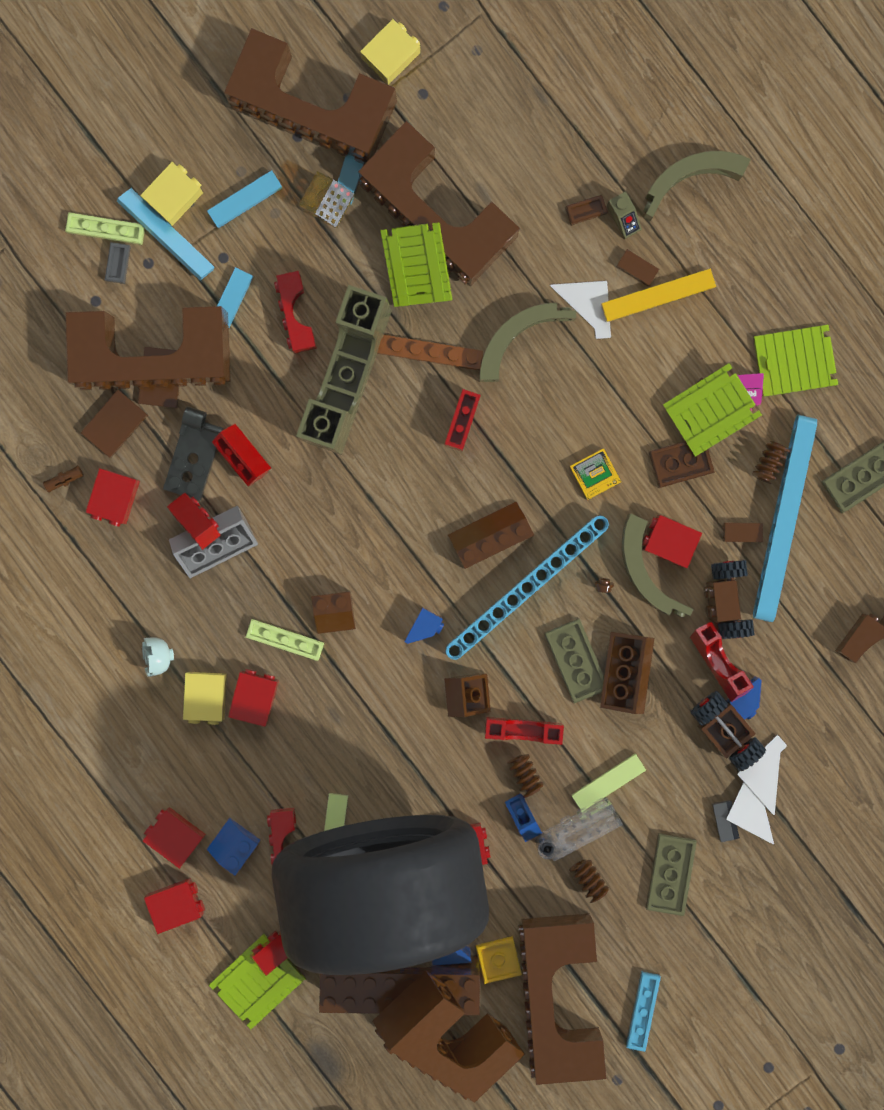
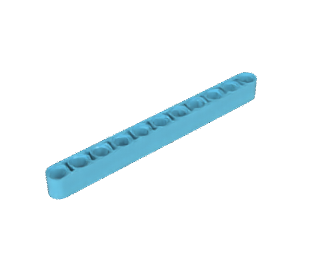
(785, 518)
(532, 579)

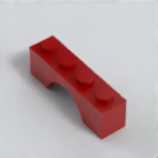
(290, 289)
(709, 644)
(524, 730)
(281, 823)

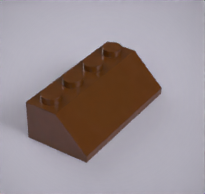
(490, 535)
(627, 673)

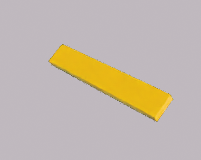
(658, 295)

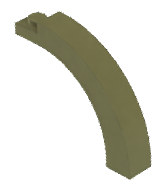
(708, 162)
(512, 328)
(633, 562)

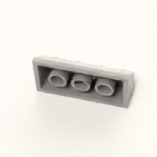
(234, 539)

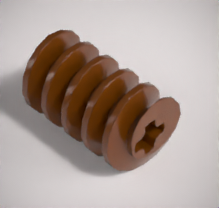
(770, 462)
(526, 775)
(590, 880)

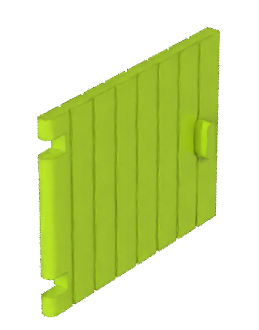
(416, 265)
(795, 360)
(712, 410)
(251, 992)

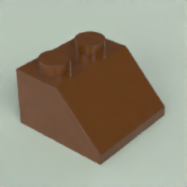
(333, 612)
(467, 695)

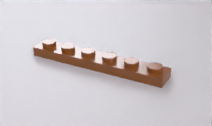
(430, 352)

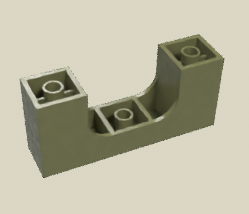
(361, 328)

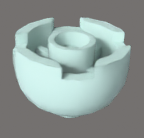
(156, 655)

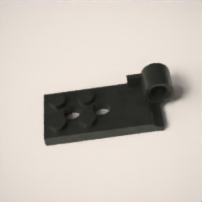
(197, 438)

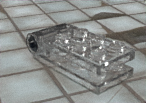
(578, 830)

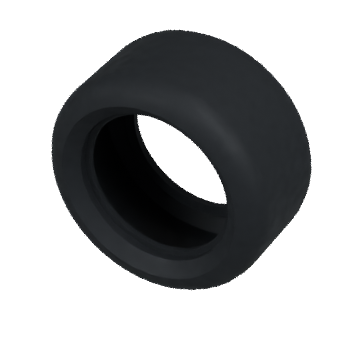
(380, 894)

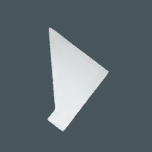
(587, 301)
(763, 775)
(750, 814)

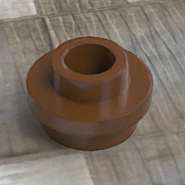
(604, 585)

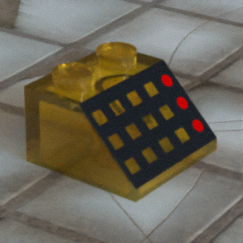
(326, 199)

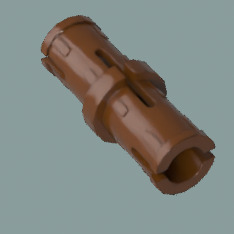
(63, 479)

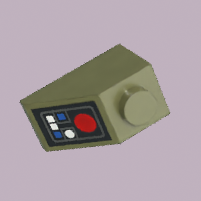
(624, 215)

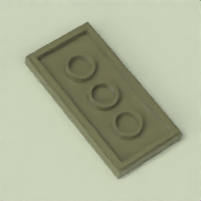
(857, 479)
(576, 660)
(671, 874)

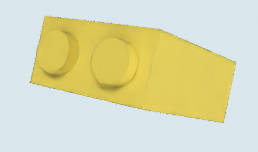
(390, 51)
(172, 193)
(204, 697)

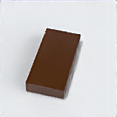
(586, 210)
(637, 267)
(743, 532)

